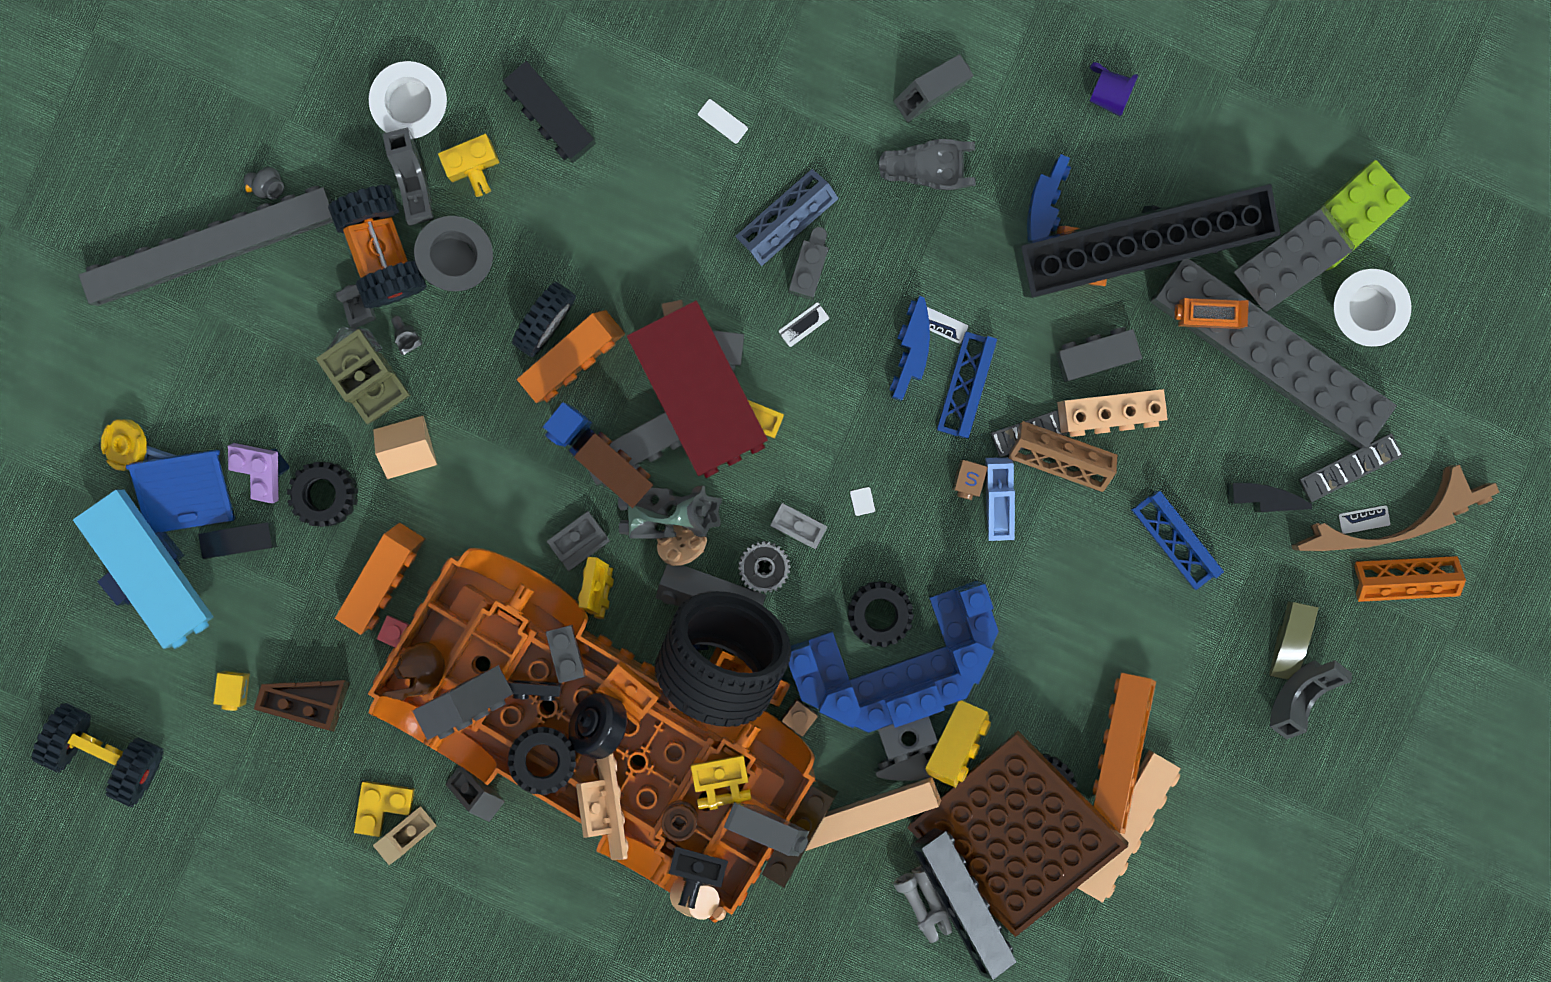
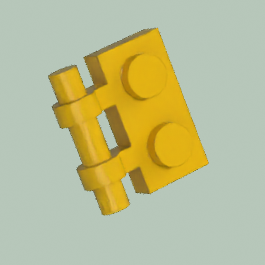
(595, 587)
(720, 774)

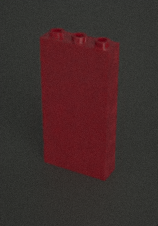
(698, 389)

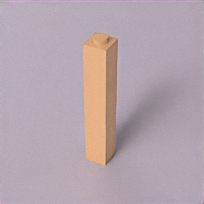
(876, 811)

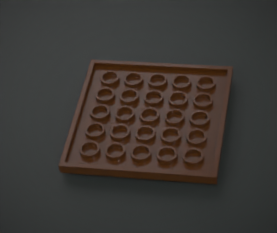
(1022, 832)

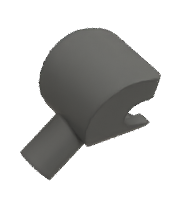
(405, 336)

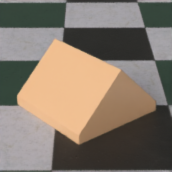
(404, 447)

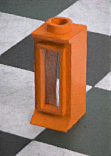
(1212, 313)

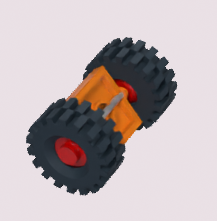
(375, 246)

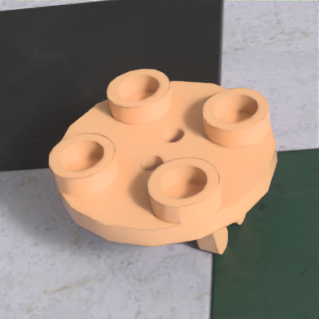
(672, 549)

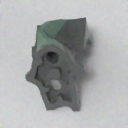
(688, 513)

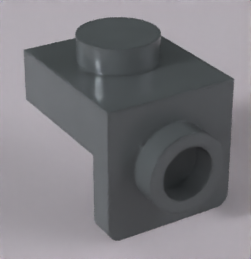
(354, 309)

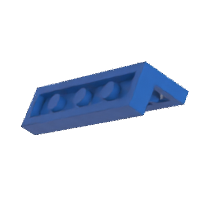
(976, 388)
(1185, 534)

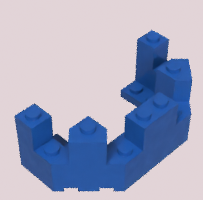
(909, 687)

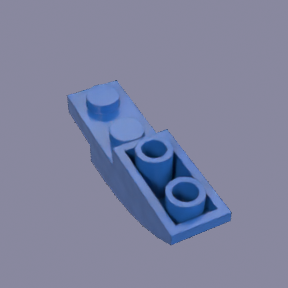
(1041, 216)
(915, 338)

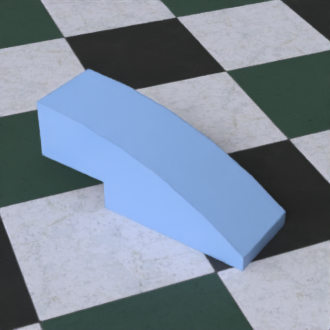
(1000, 498)

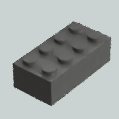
(1294, 258)

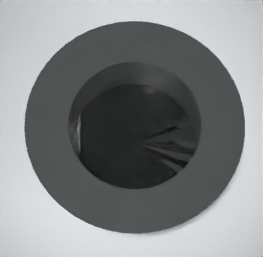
(445, 254)

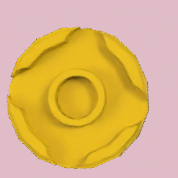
(123, 443)

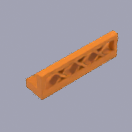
(1411, 584)

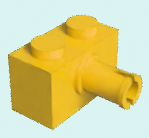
(470, 160)

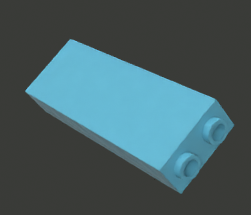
(144, 569)

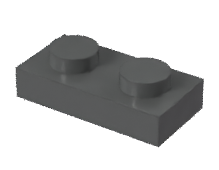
(565, 654)

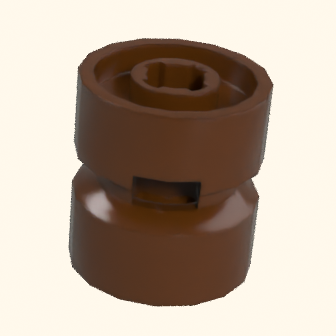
(679, 820)

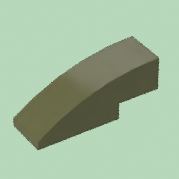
(1293, 639)

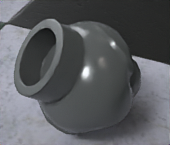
(264, 183)

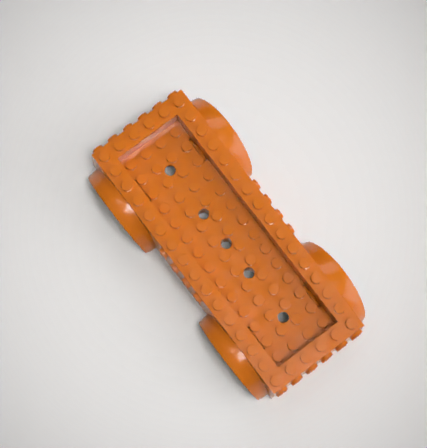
(503, 612)

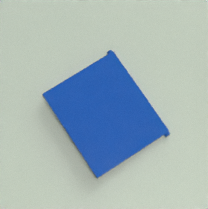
(182, 491)

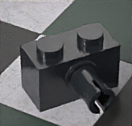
(696, 871)

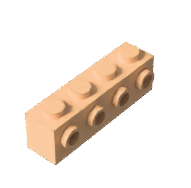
(1112, 411)

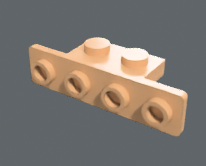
(602, 810)

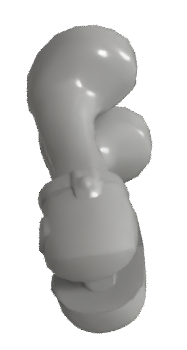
(908, 886)

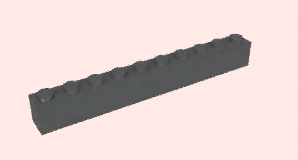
(206, 247)

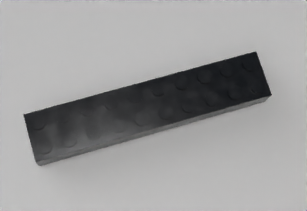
(1146, 240)

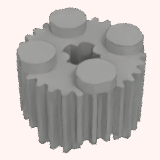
(749, 567)

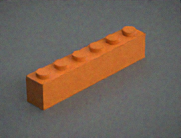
(1123, 748)

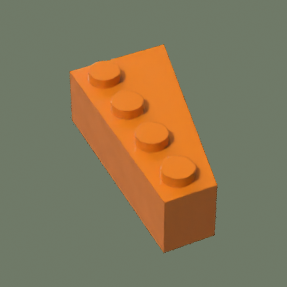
(572, 354)
(379, 578)

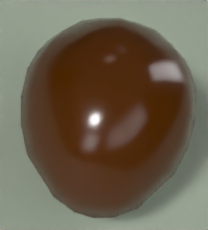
(423, 667)

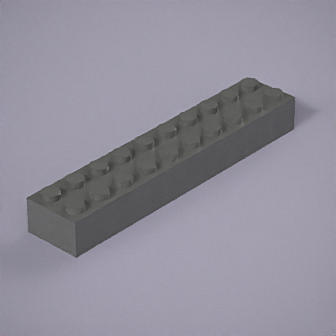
(1282, 359)

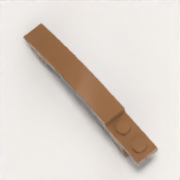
(1452, 498)

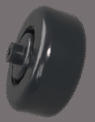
(597, 725)

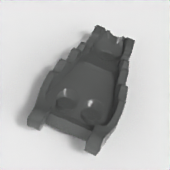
(932, 164)

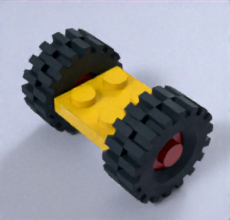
(68, 732)

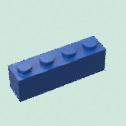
(566, 425)

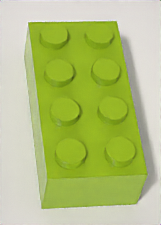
(1365, 202)

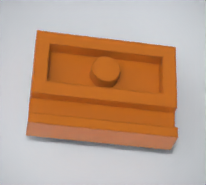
(631, 690)

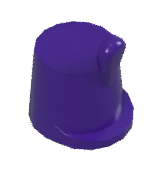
(1112, 89)

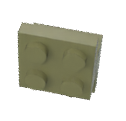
(363, 376)

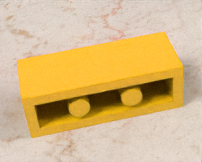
(958, 744)

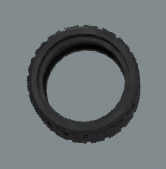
(709, 690)

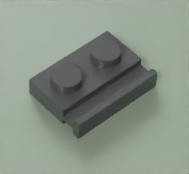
(578, 541)

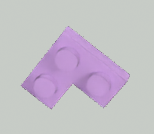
(261, 466)

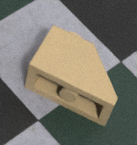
(404, 835)

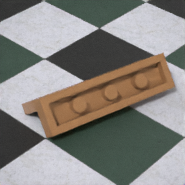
(1066, 453)

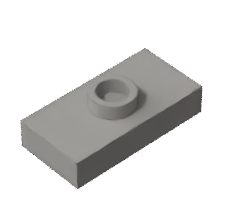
(798, 526)

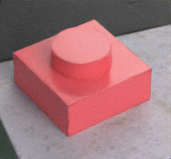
(391, 631)

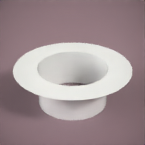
(407, 97)
(1372, 307)

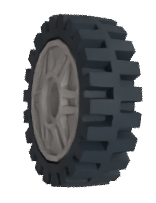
(543, 319)

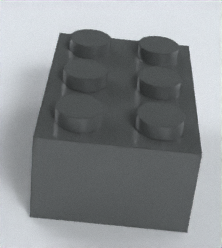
(462, 703)

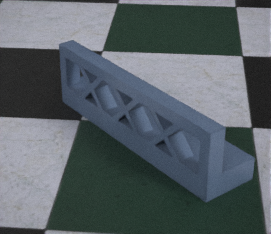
(790, 219)

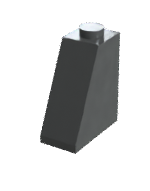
(933, 87)
(767, 829)

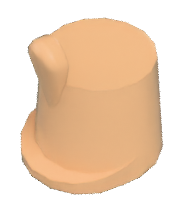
(706, 904)

